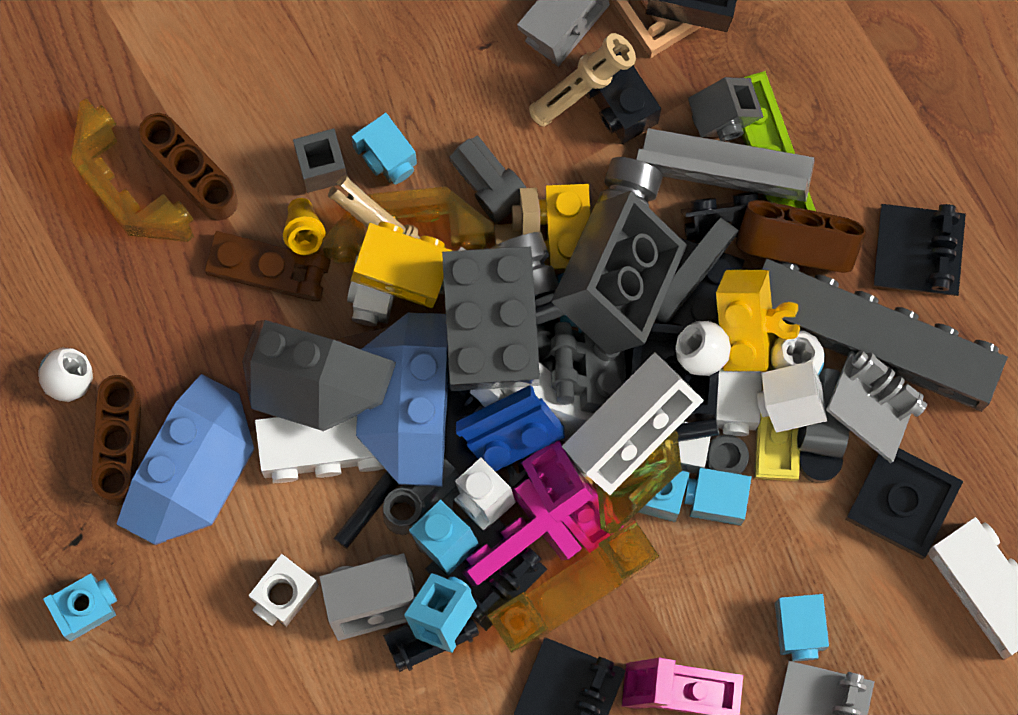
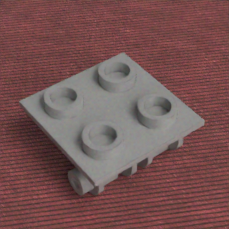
(873, 404)
(823, 692)

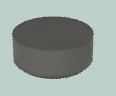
(727, 454)

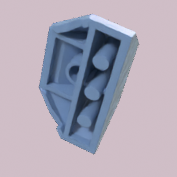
(411, 423)
(189, 465)

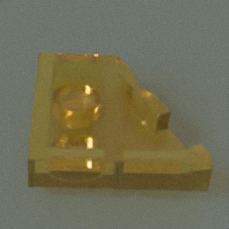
(640, 486)

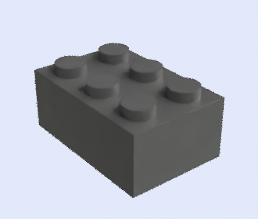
(619, 273)
(491, 318)

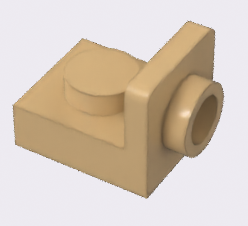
(524, 217)

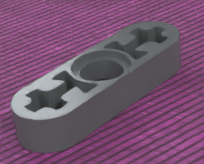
(696, 268)

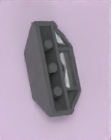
(311, 376)

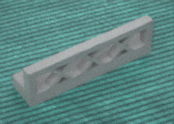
(728, 164)

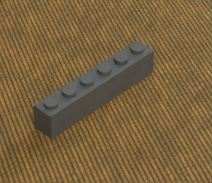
(913, 349)

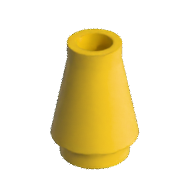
(303, 228)

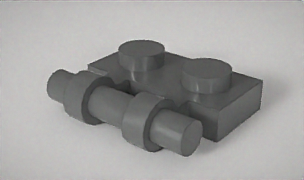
(598, 374)

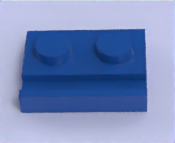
(511, 429)

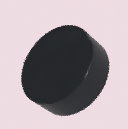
(819, 467)

